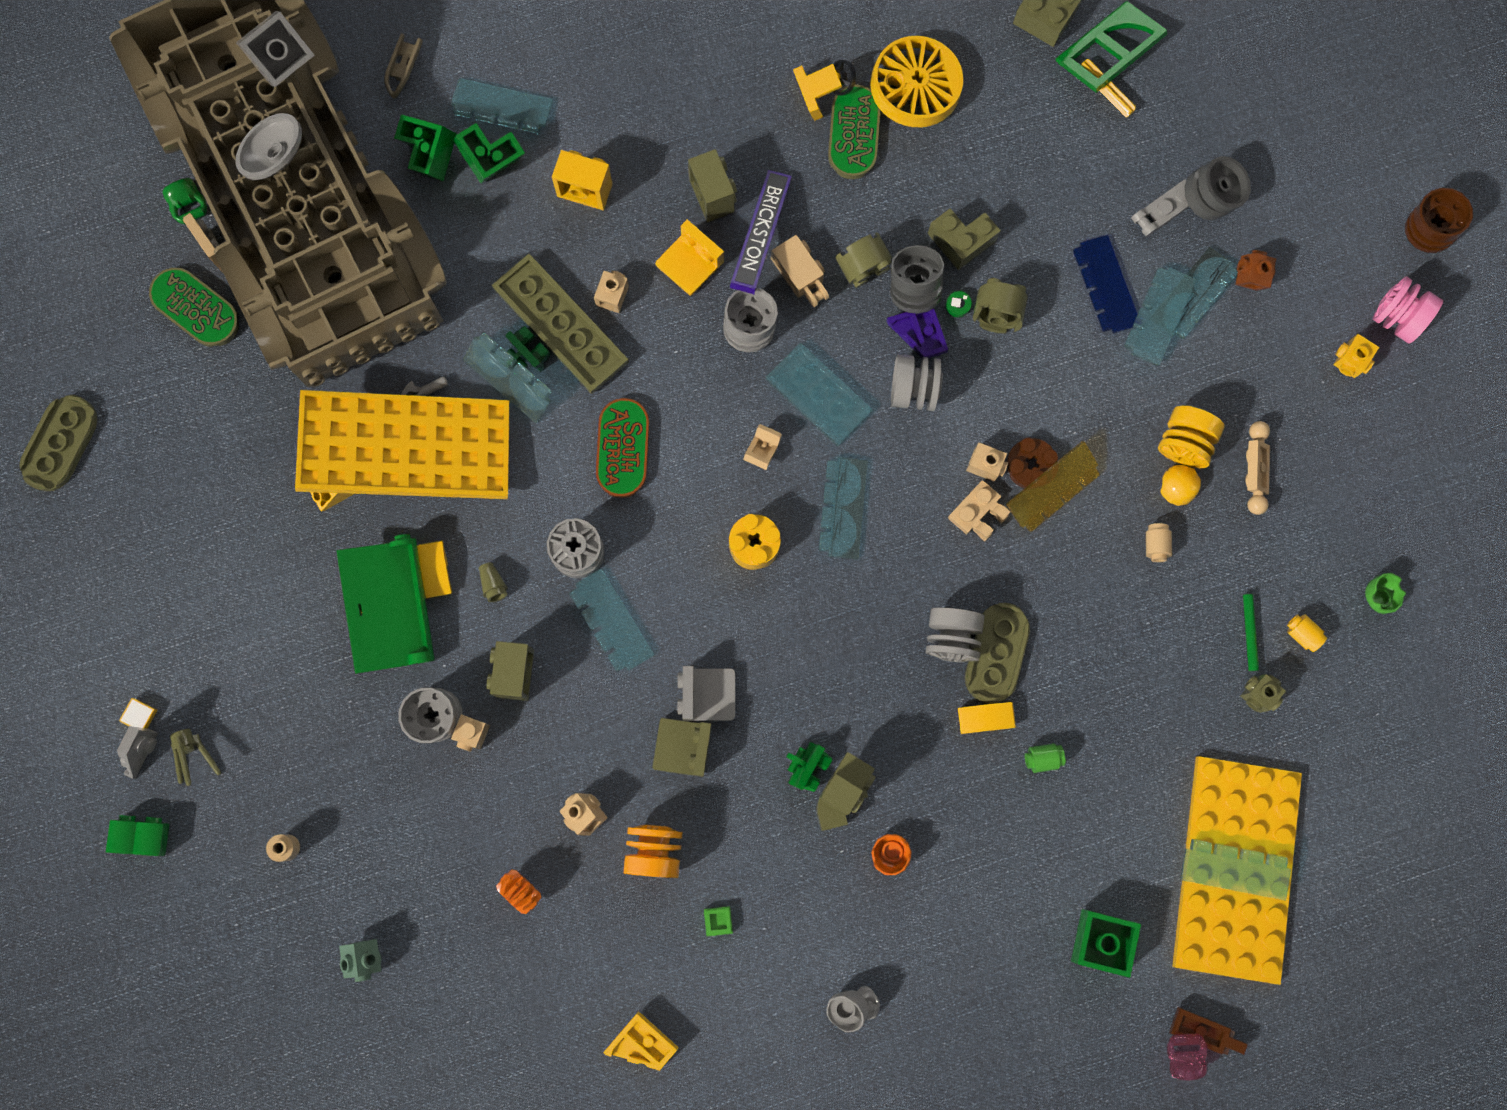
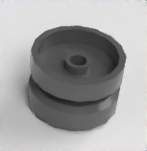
(1217, 188)

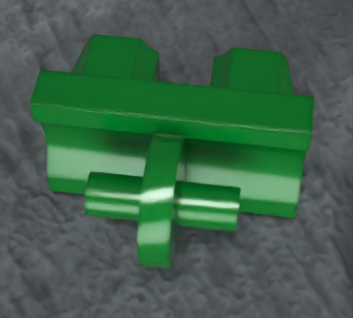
(804, 764)

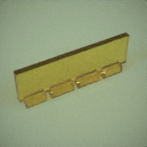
(1056, 482)

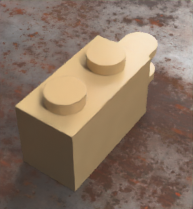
(800, 269)

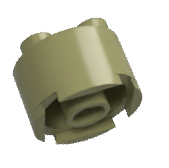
(865, 259)
(1000, 306)

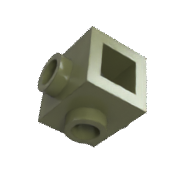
(1255, 693)

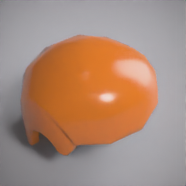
(891, 854)

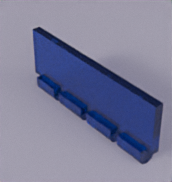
(1110, 285)

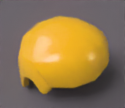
(1180, 484)

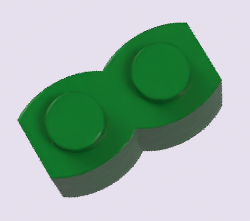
(137, 837)

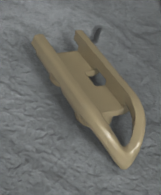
(401, 70)

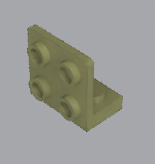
(682, 747)

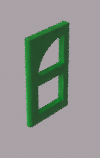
(1123, 17)

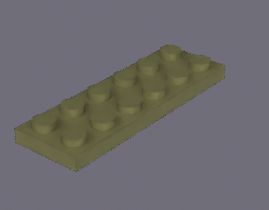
(560, 323)

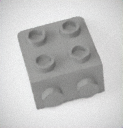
(707, 694)

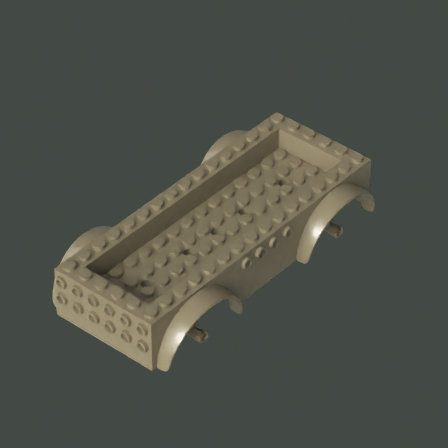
(307, 219)

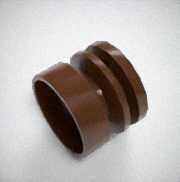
(1438, 220)

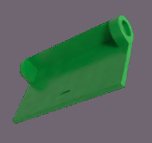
(392, 602)

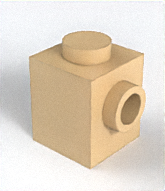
(611, 291)
(987, 462)
(470, 733)

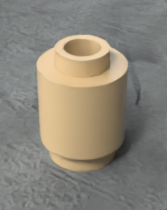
(1158, 542)
(290, 847)

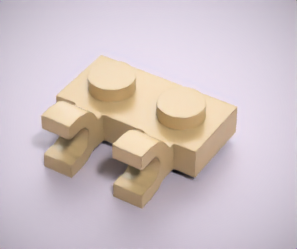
(975, 507)

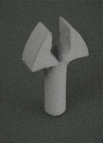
(426, 389)

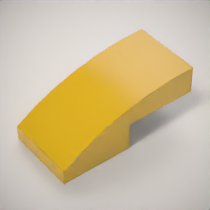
(434, 569)
(986, 717)

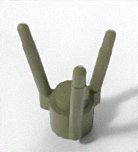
(183, 743)

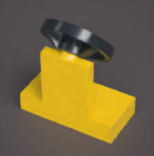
(823, 83)

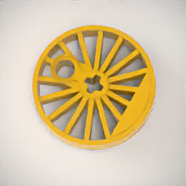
(917, 82)

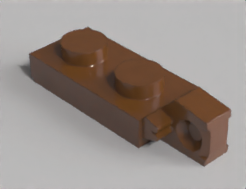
(1217, 1036)

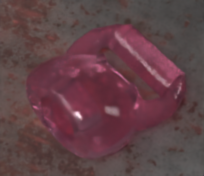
(1187, 1064)

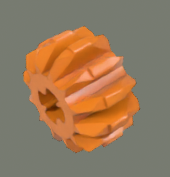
(518, 891)

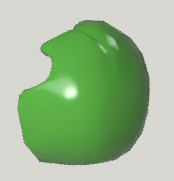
(1385, 593)

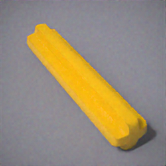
(1111, 91)

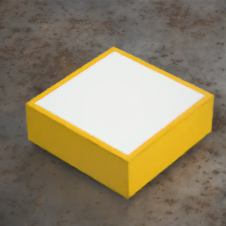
(138, 714)

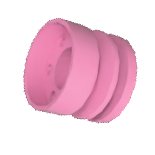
(1409, 311)

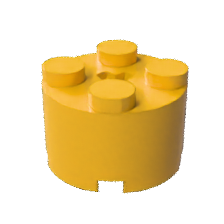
(753, 527)

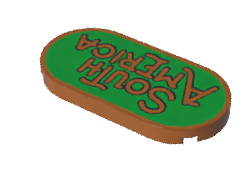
(622, 448)

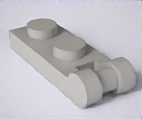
(1162, 209)

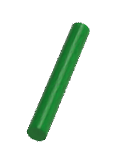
(1250, 629)

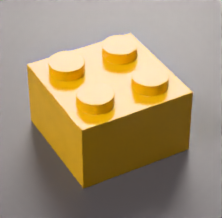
(582, 179)

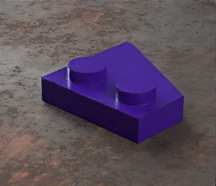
(920, 332)

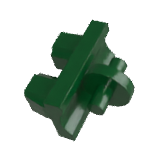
(520, 340)

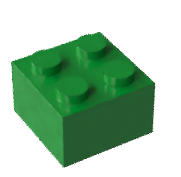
(1105, 943)

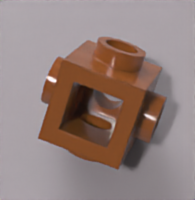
(1256, 270)

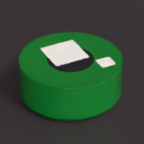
(958, 304)

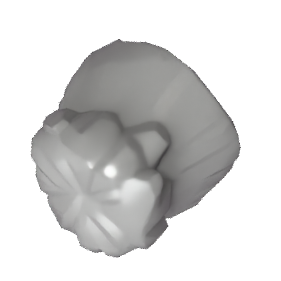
(851, 1008)

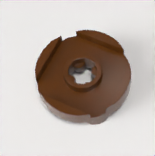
(1029, 449)

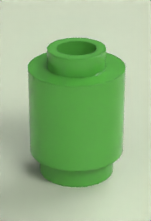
(1045, 758)

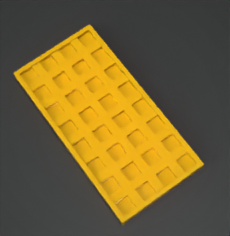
(402, 445)
(1227, 928)

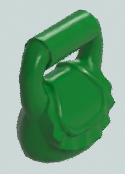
(182, 194)

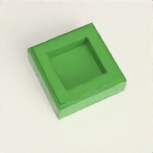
(718, 921)

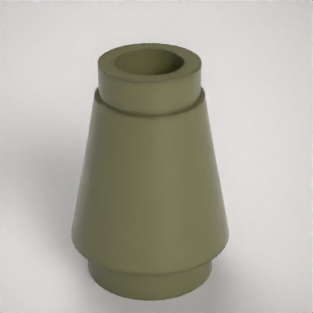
(492, 583)

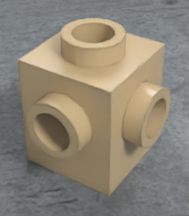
(583, 813)

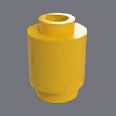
(1306, 632)

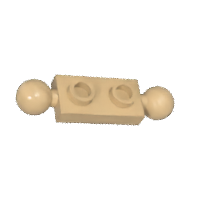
(1258, 467)

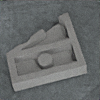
(134, 749)

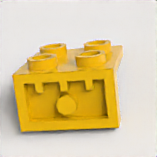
(691, 259)

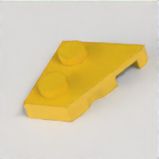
(642, 1043)

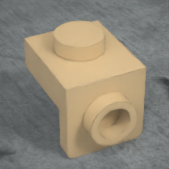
(763, 447)

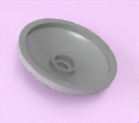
(269, 146)

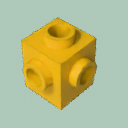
(1355, 356)

